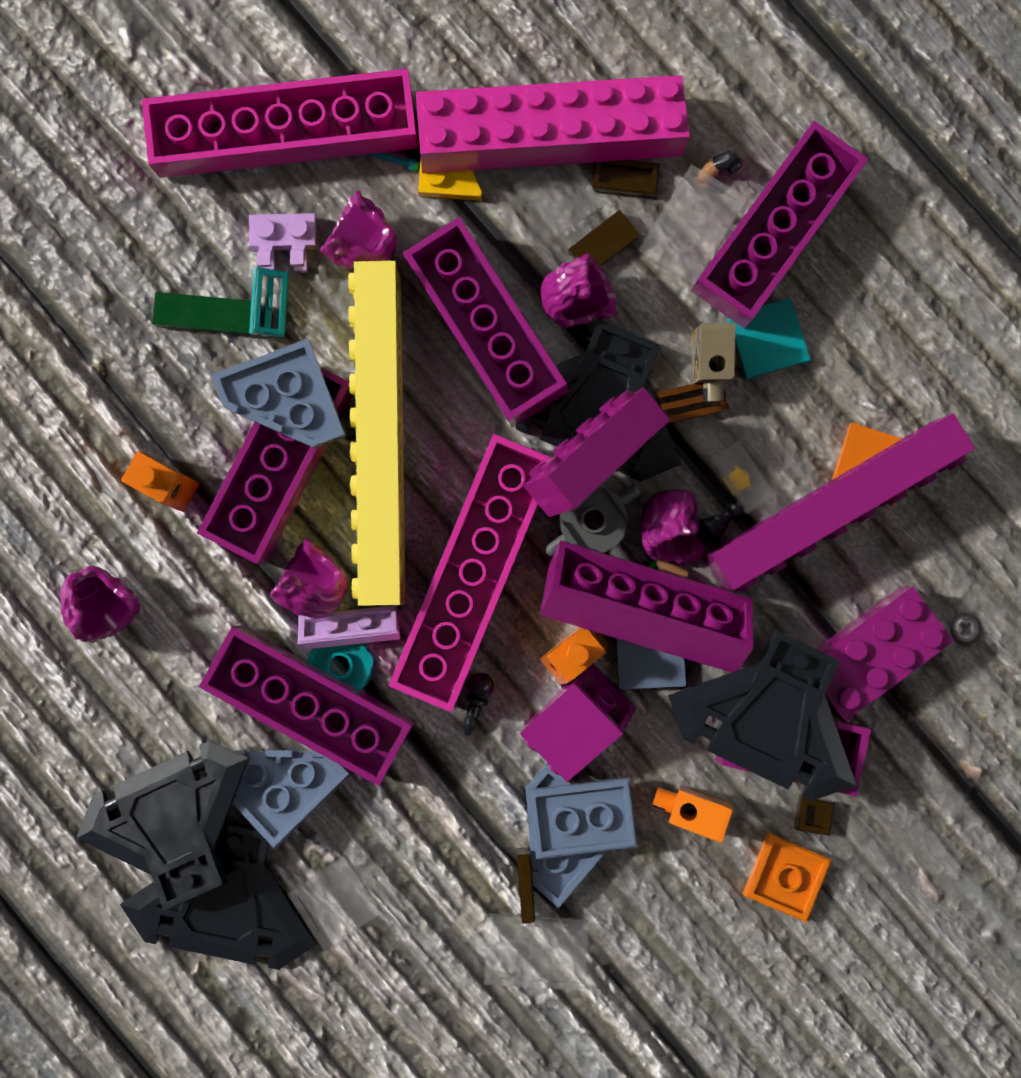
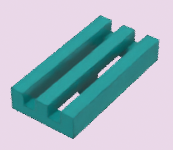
(266, 330)

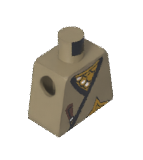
(717, 345)

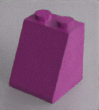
(578, 722)

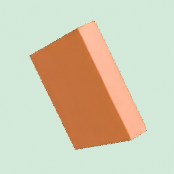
(860, 445)
(787, 877)

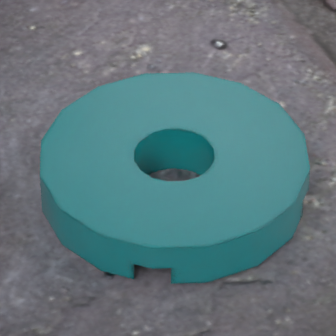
(359, 658)

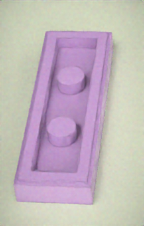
(349, 627)

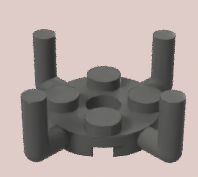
(609, 534)

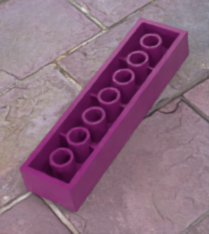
(840, 501)

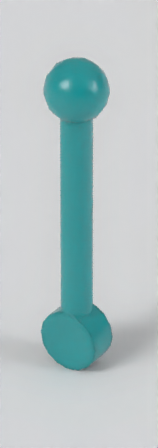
(412, 164)

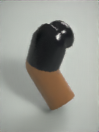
(725, 160)

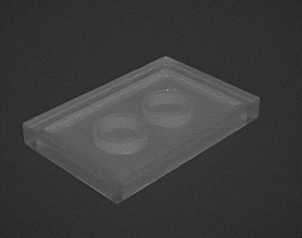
(692, 225)
(536, 954)

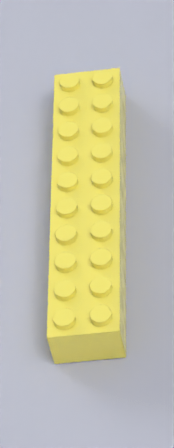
(378, 432)

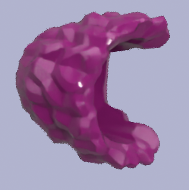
(360, 234)
(578, 293)
(671, 527)
(310, 583)
(96, 604)

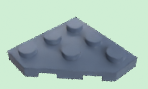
(284, 394)
(285, 789)
(556, 875)

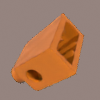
(159, 480)
(574, 654)
(708, 820)

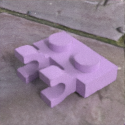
(283, 232)

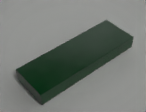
(201, 313)

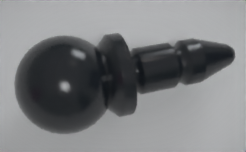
(480, 688)

